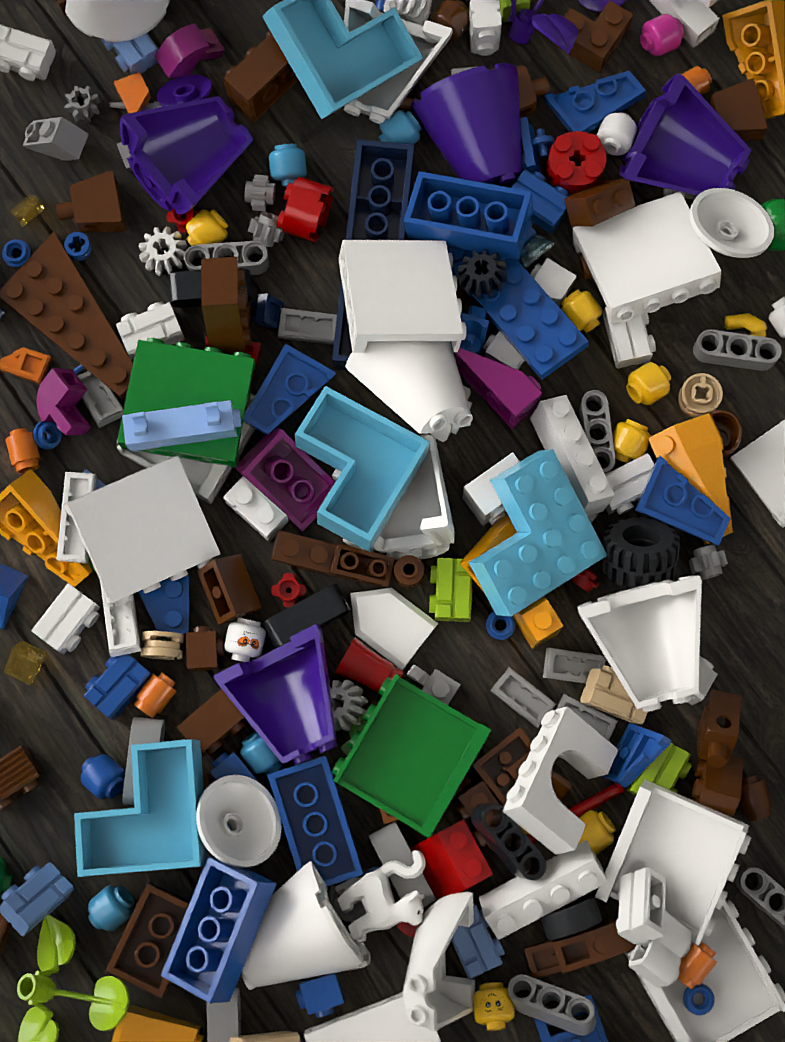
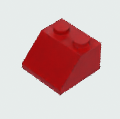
(452, 860)

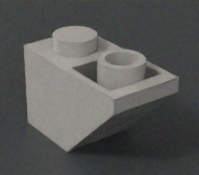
(55, 138)

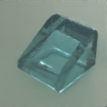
(535, 249)

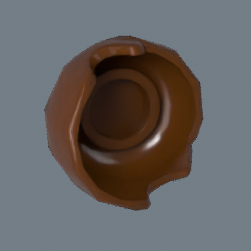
(729, 429)

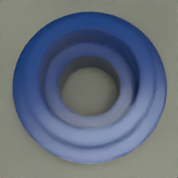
(13, 246)
(53, 435)
(496, 634)
(705, 1006)

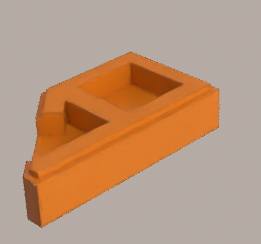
(133, 92)
(26, 364)

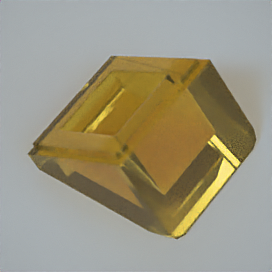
(27, 210)
(24, 662)

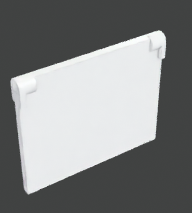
(764, 469)

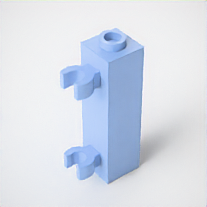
(181, 425)

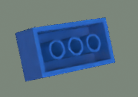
(469, 214)
(316, 820)
(218, 930)

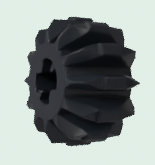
(482, 284)

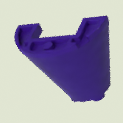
(476, 122)
(684, 144)
(182, 149)
(286, 696)

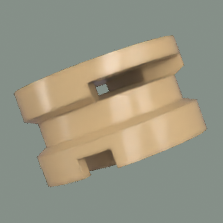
(700, 395)
(156, 648)

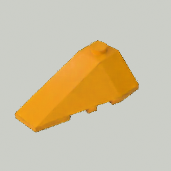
(759, 44)
(696, 453)
(33, 520)

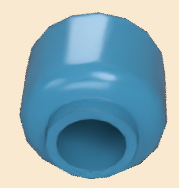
(400, 128)
(287, 164)
(259, 755)
(111, 908)

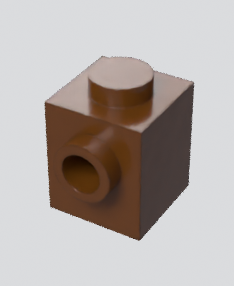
(204, 649)

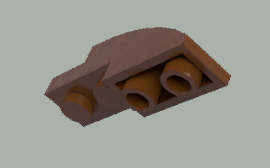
(332, 559)
(577, 949)

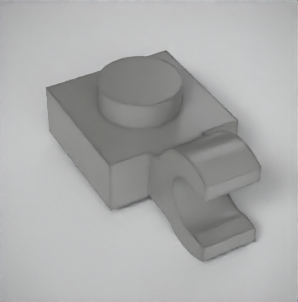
(436, 685)

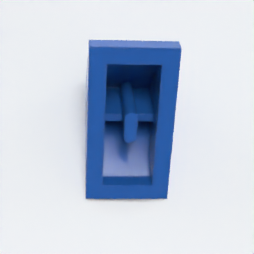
(11, 586)

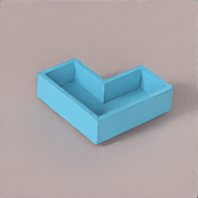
(338, 63)
(374, 463)
(551, 537)
(161, 826)

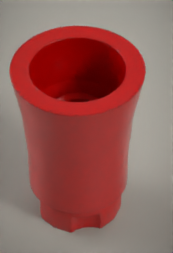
(366, 666)

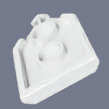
(390, 624)

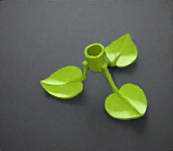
(54, 949)

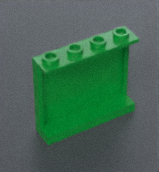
(182, 377)
(410, 755)

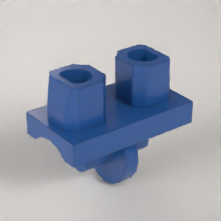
(532, 145)
(475, 329)

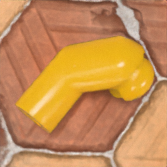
(746, 321)

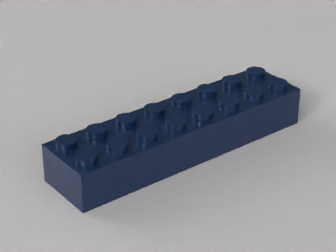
(375, 212)

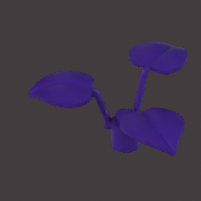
(553, 26)

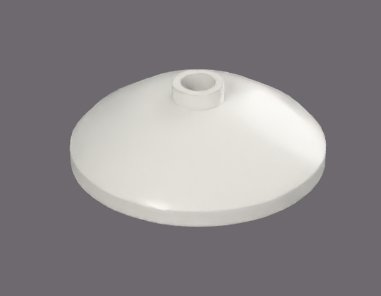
(731, 223)
(252, 819)

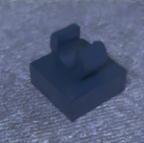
(267, 311)

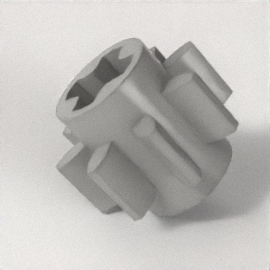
(79, 96)
(260, 192)
(266, 229)
(708, 562)

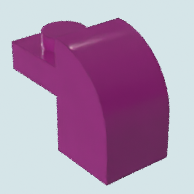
(186, 48)
(57, 401)

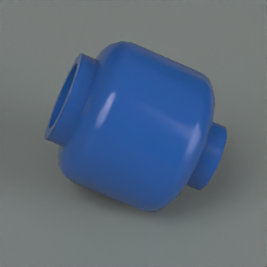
(103, 776)

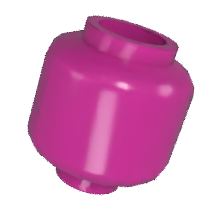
(661, 34)

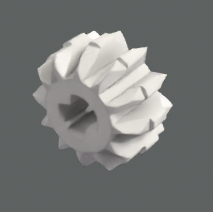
(410, 10)
(157, 243)
(353, 701)

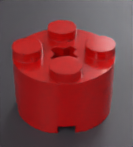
(576, 148)
(306, 208)

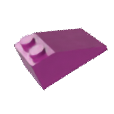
(502, 387)
(286, 477)

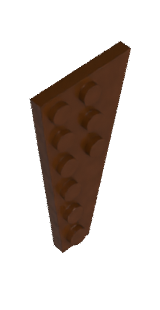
(61, 307)

